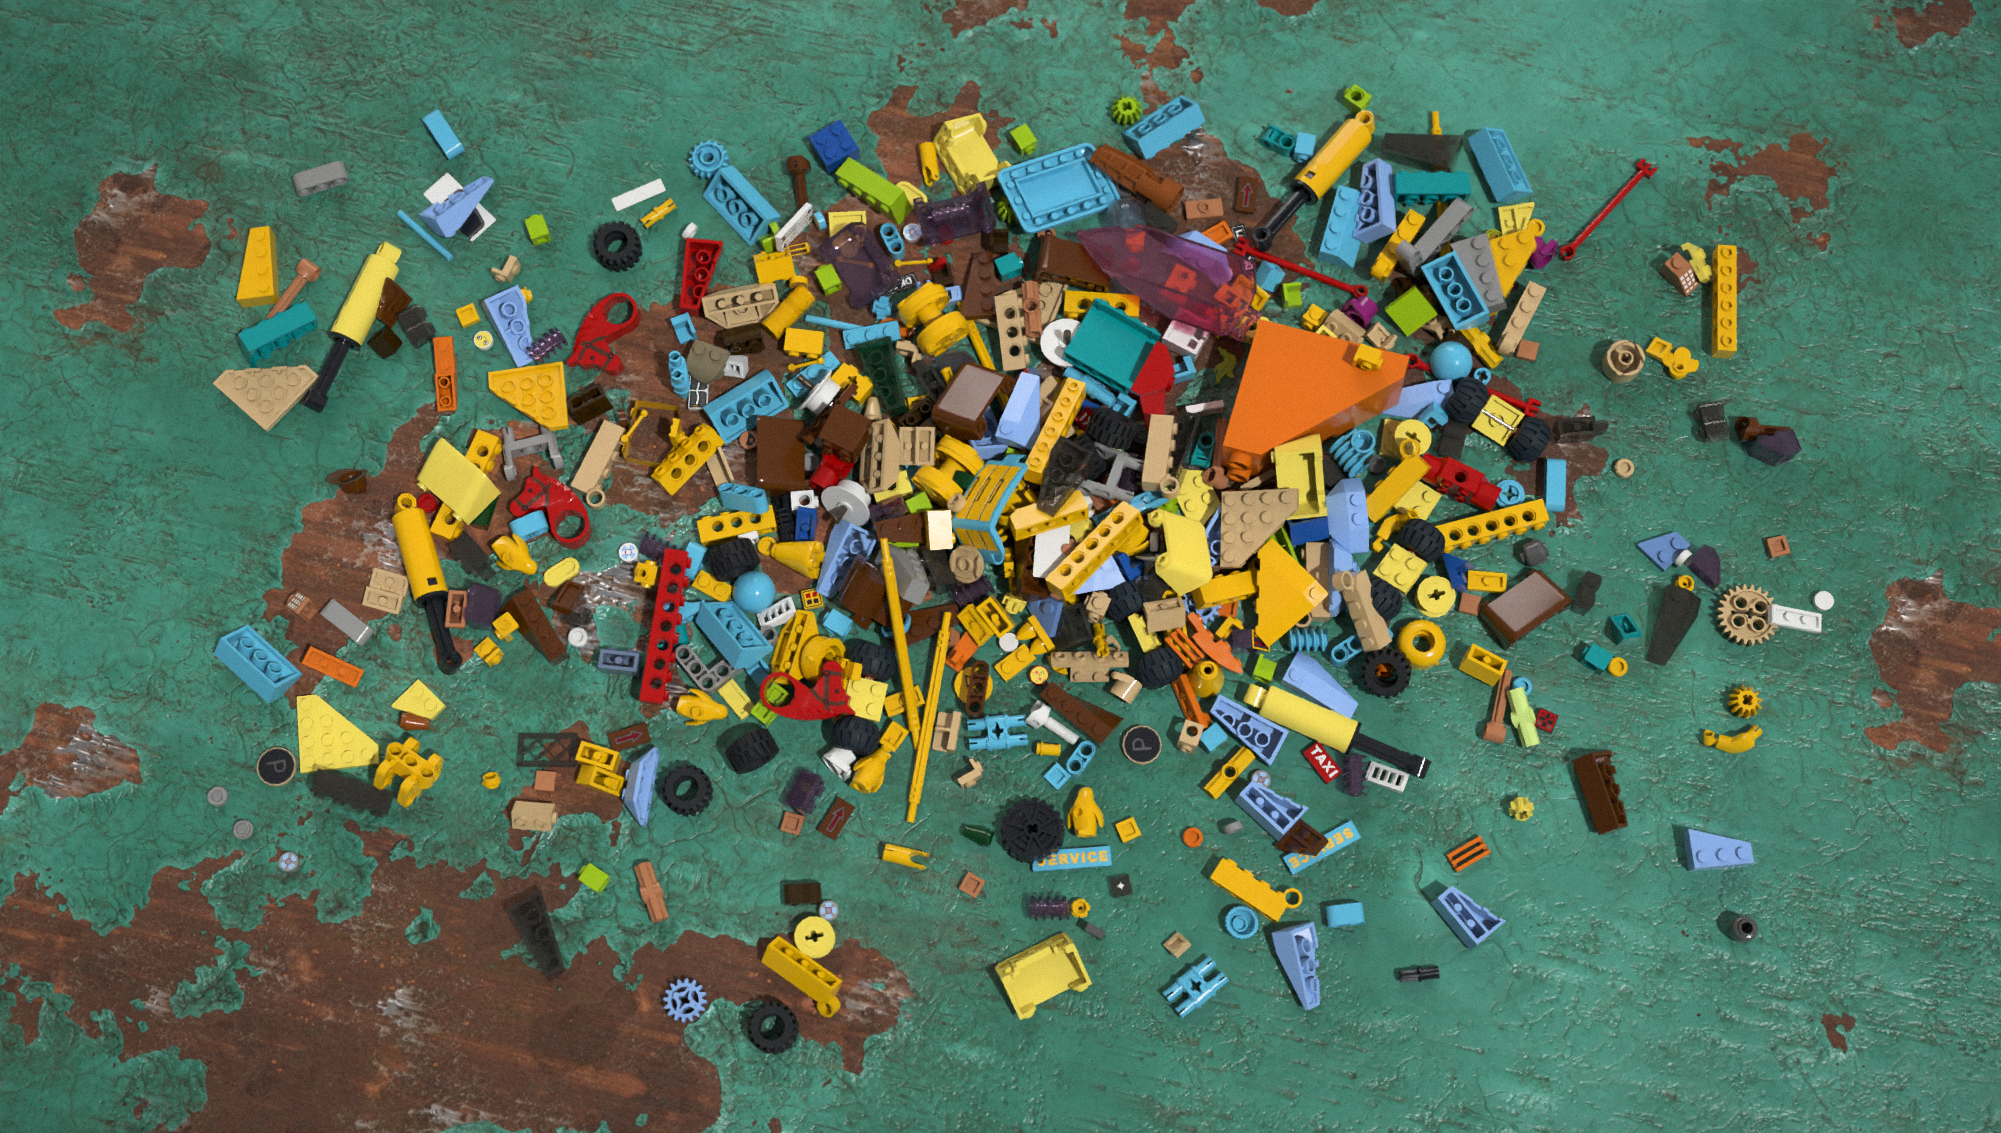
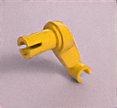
(1391, 525)
(1736, 744)

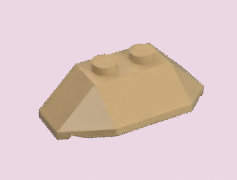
(741, 305)
(880, 458)

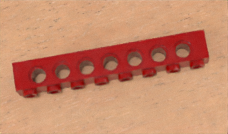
(671, 559)

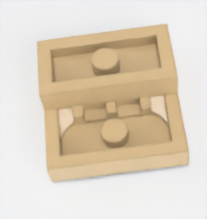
(917, 445)
(386, 591)

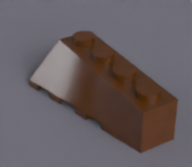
(1028, 587)
(536, 626)
(1083, 716)
(1601, 791)

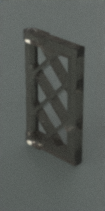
(539, 736)

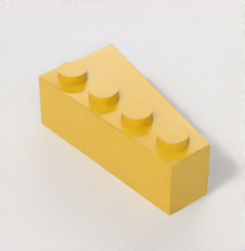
(259, 272)

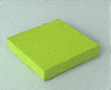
(1411, 311)

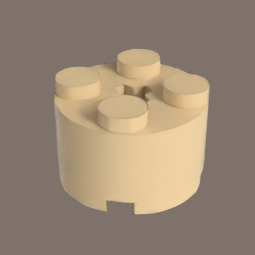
(1623, 361)

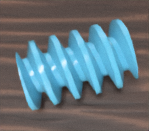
(1347, 457)
(1307, 640)

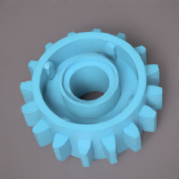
(702, 153)

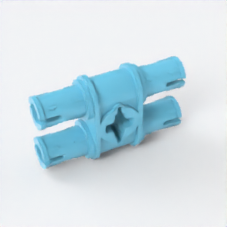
(679, 374)
(1094, 387)
(1005, 740)
(1195, 998)

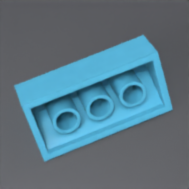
(1164, 126)
(1499, 165)
(740, 204)
(1338, 241)
(1456, 292)
(739, 407)
(732, 633)
(257, 663)

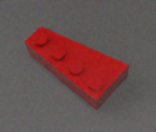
(698, 271)

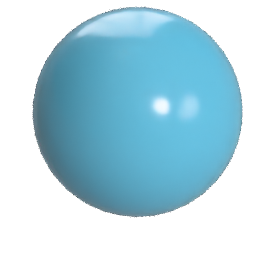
(1451, 361)
(754, 591)

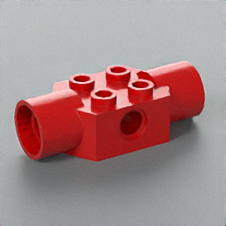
(830, 472)
(1460, 482)

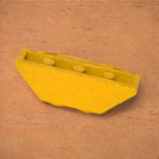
(791, 642)

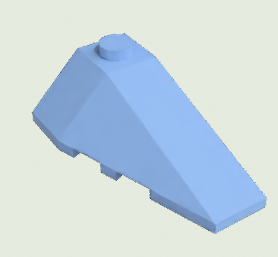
(451, 214)
(510, 321)
(1021, 417)
(988, 447)
(843, 546)
(1297, 954)

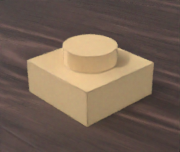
(1177, 945)

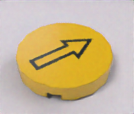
(962, 684)

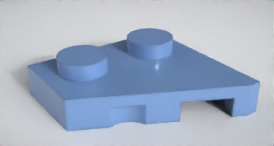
(1663, 549)
(1047, 613)

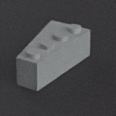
(1481, 267)
(909, 573)

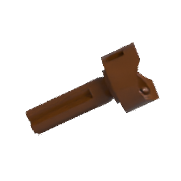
(799, 166)
(1751, 429)

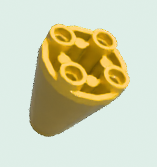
(801, 556)
(1205, 684)

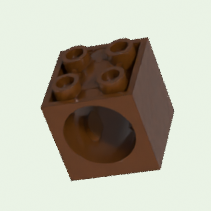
(845, 434)

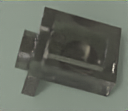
(575, 620)

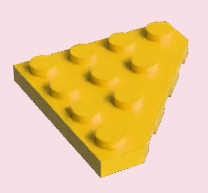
(1511, 256)
(536, 392)

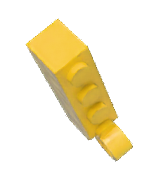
(1387, 259)
(1397, 484)
(1030, 521)
(1229, 588)
(1251, 891)
(804, 974)

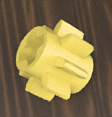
(1012, 604)
(1521, 808)

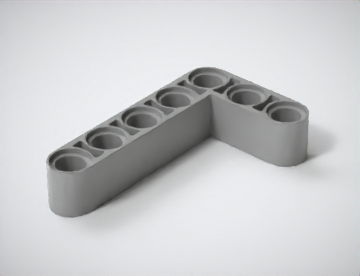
(1432, 242)
(713, 674)

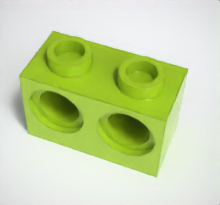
(777, 697)

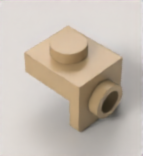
(510, 269)
(1380, 337)
(909, 349)
(969, 779)

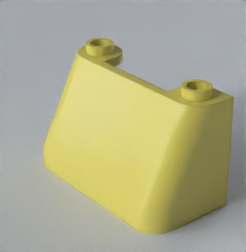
(967, 154)
(1301, 467)
(456, 482)
(1187, 556)
(1042, 973)

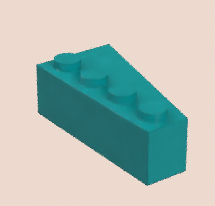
(1430, 187)
(276, 332)

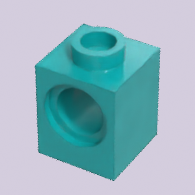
(1008, 266)
(1596, 658)

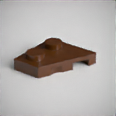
(391, 302)
(1302, 840)

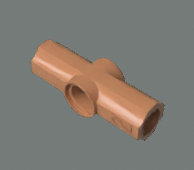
(1031, 300)
(651, 892)

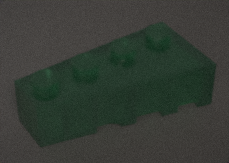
(883, 367)

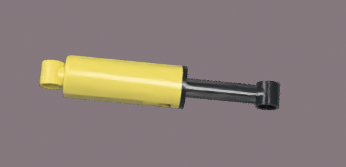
(354, 319)
(1328, 727)

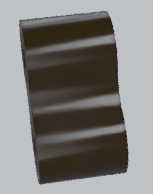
(802, 894)

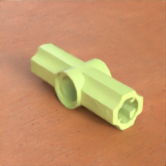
(1523, 717)

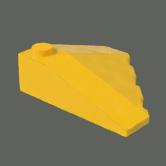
(1284, 592)

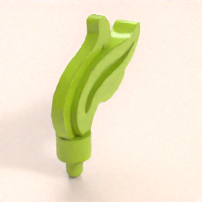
(1226, 367)

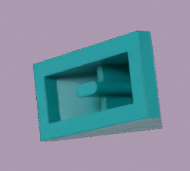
(1624, 629)

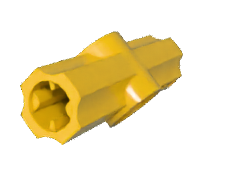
(1483, 347)
(1220, 781)

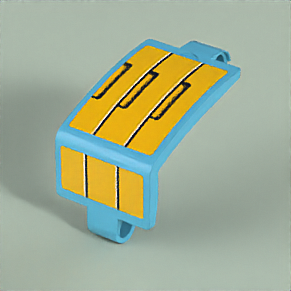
(984, 504)

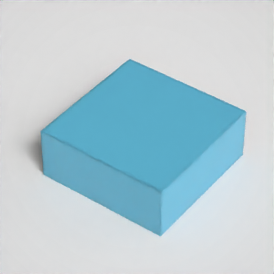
(1057, 776)

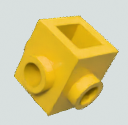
(647, 573)

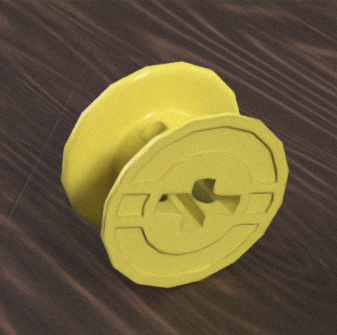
(1410, 429)
(1438, 586)
(820, 927)

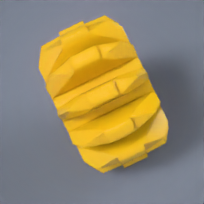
(1750, 707)

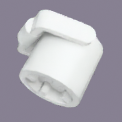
(839, 762)

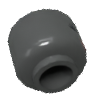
(1534, 553)
(1749, 928)

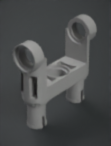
(514, 449)
(1110, 490)

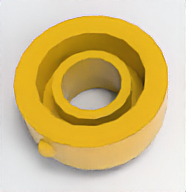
(1429, 631)
(817, 653)

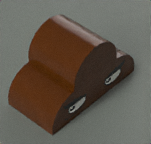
(865, 592)

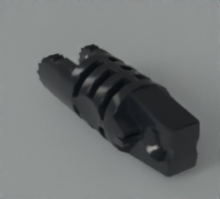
(784, 518)

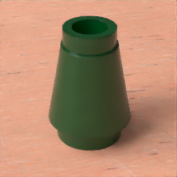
(979, 835)

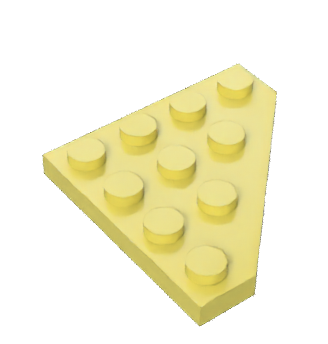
(330, 739)

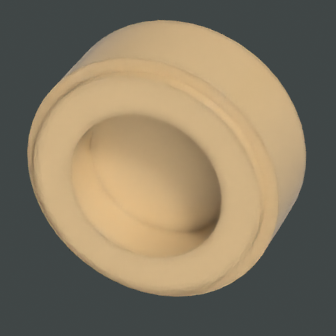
(1624, 468)
(956, 503)

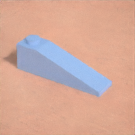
(1418, 397)
(1314, 683)

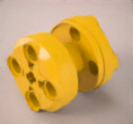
(925, 308)
(939, 483)

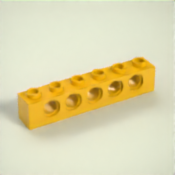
(1724, 301)
(1056, 425)
(481, 442)
(1535, 510)
(1094, 550)

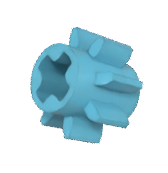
(882, 308)

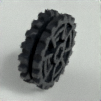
(1036, 845)

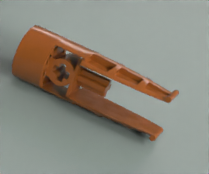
(1138, 177)

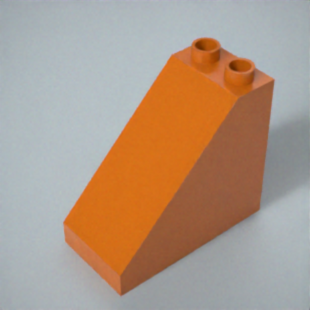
(1302, 387)

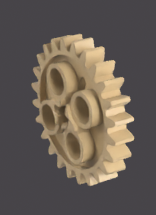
(1746, 631)

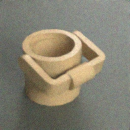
(1125, 687)

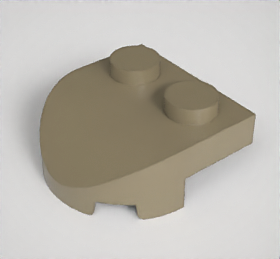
(706, 362)

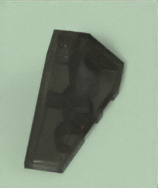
(1065, 472)
(1674, 618)

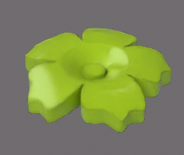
(1170, 506)

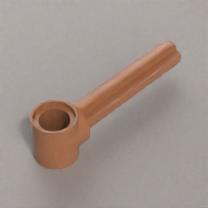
(306, 272)
(1215, 475)
(1494, 729)

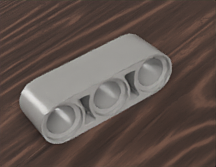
(320, 178)
(347, 622)

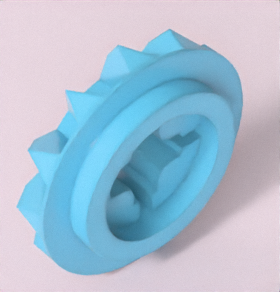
(1516, 490)

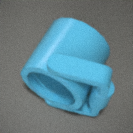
(1363, 441)

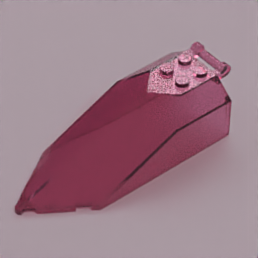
(1179, 276)

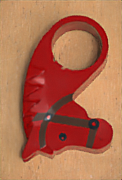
(596, 334)
(555, 499)
(822, 702)

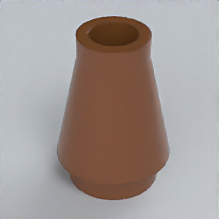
(414, 722)

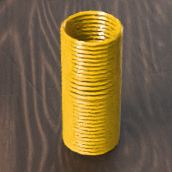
(787, 313)

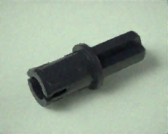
(1419, 974)

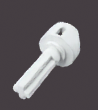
(1041, 717)

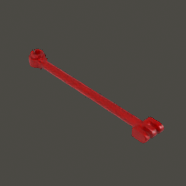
(1642, 172)
(1245, 248)
(1527, 407)

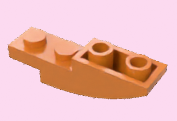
(446, 374)
(1216, 651)

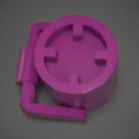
(1544, 253)
(1360, 310)

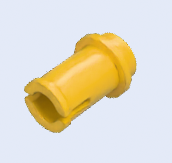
(1048, 749)

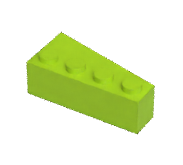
(874, 190)

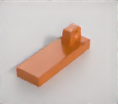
(961, 653)
(333, 667)
(1189, 703)

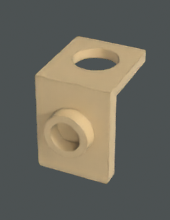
(1437, 326)
(1187, 743)

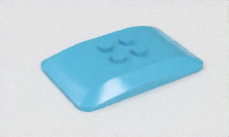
(1057, 189)

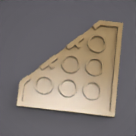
(1051, 298)
(268, 392)
(1250, 520)

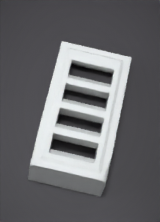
(740, 366)
(781, 606)
(1390, 786)

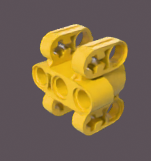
(406, 763)

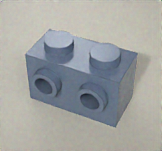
(620, 662)

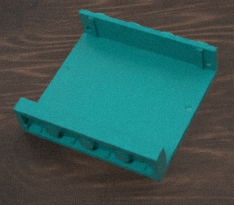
(1111, 346)

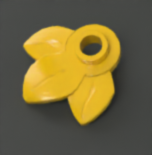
(1680, 363)

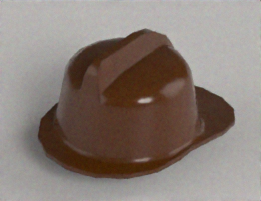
(350, 480)

